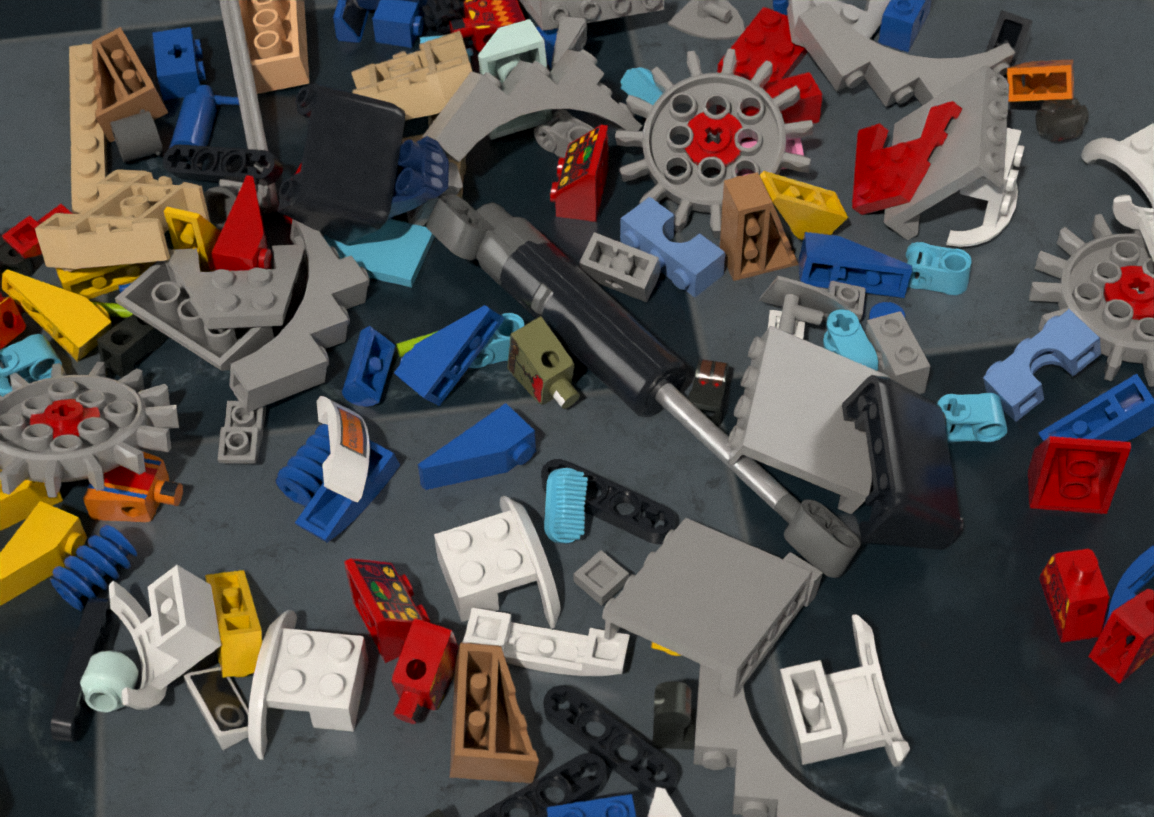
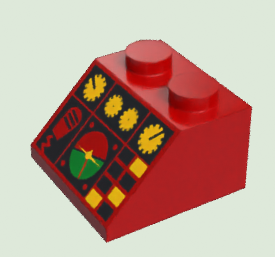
(582, 176)
(383, 603)

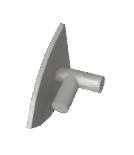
(709, 20)
(799, 302)

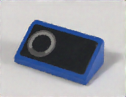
(349, 21)

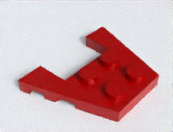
(894, 173)

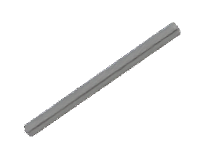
(247, 95)

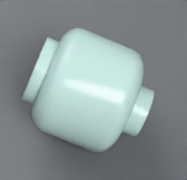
(106, 678)

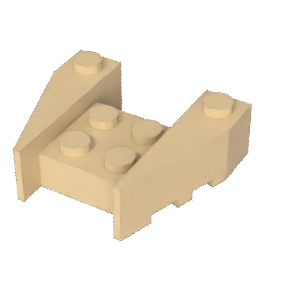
(420, 80)
(123, 227)

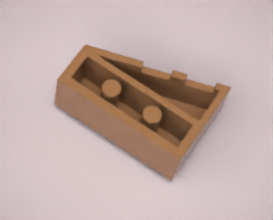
(752, 230)
(486, 722)

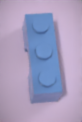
(688, 264)
(1062, 342)

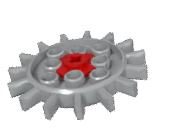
(701, 92)
(1125, 292)
(80, 427)

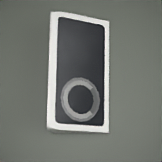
(219, 705)

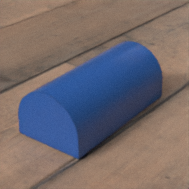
(194, 121)
(368, 368)

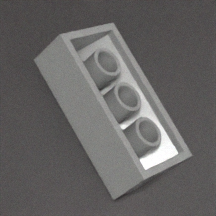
(168, 308)

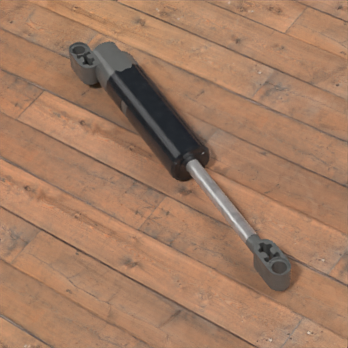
(620, 354)

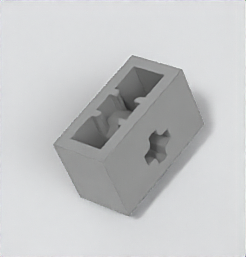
(620, 267)
(898, 351)

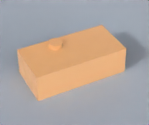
(276, 42)

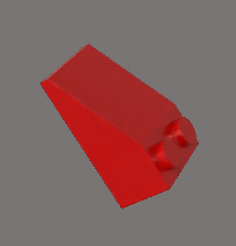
(243, 236)
(1076, 474)

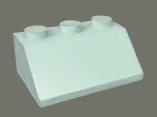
(501, 55)

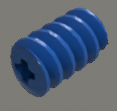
(305, 469)
(92, 565)

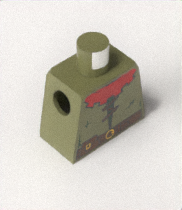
(542, 364)

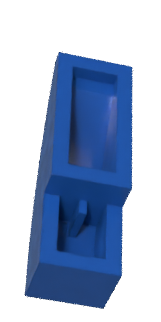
(331, 513)

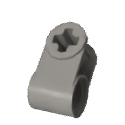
(559, 133)

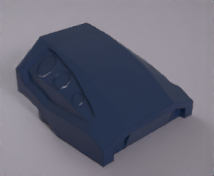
(419, 175)

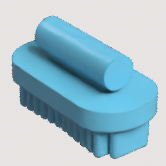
(640, 84)
(565, 505)

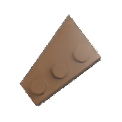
(121, 82)

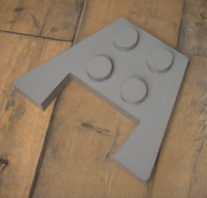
(863, 21)
(239, 297)

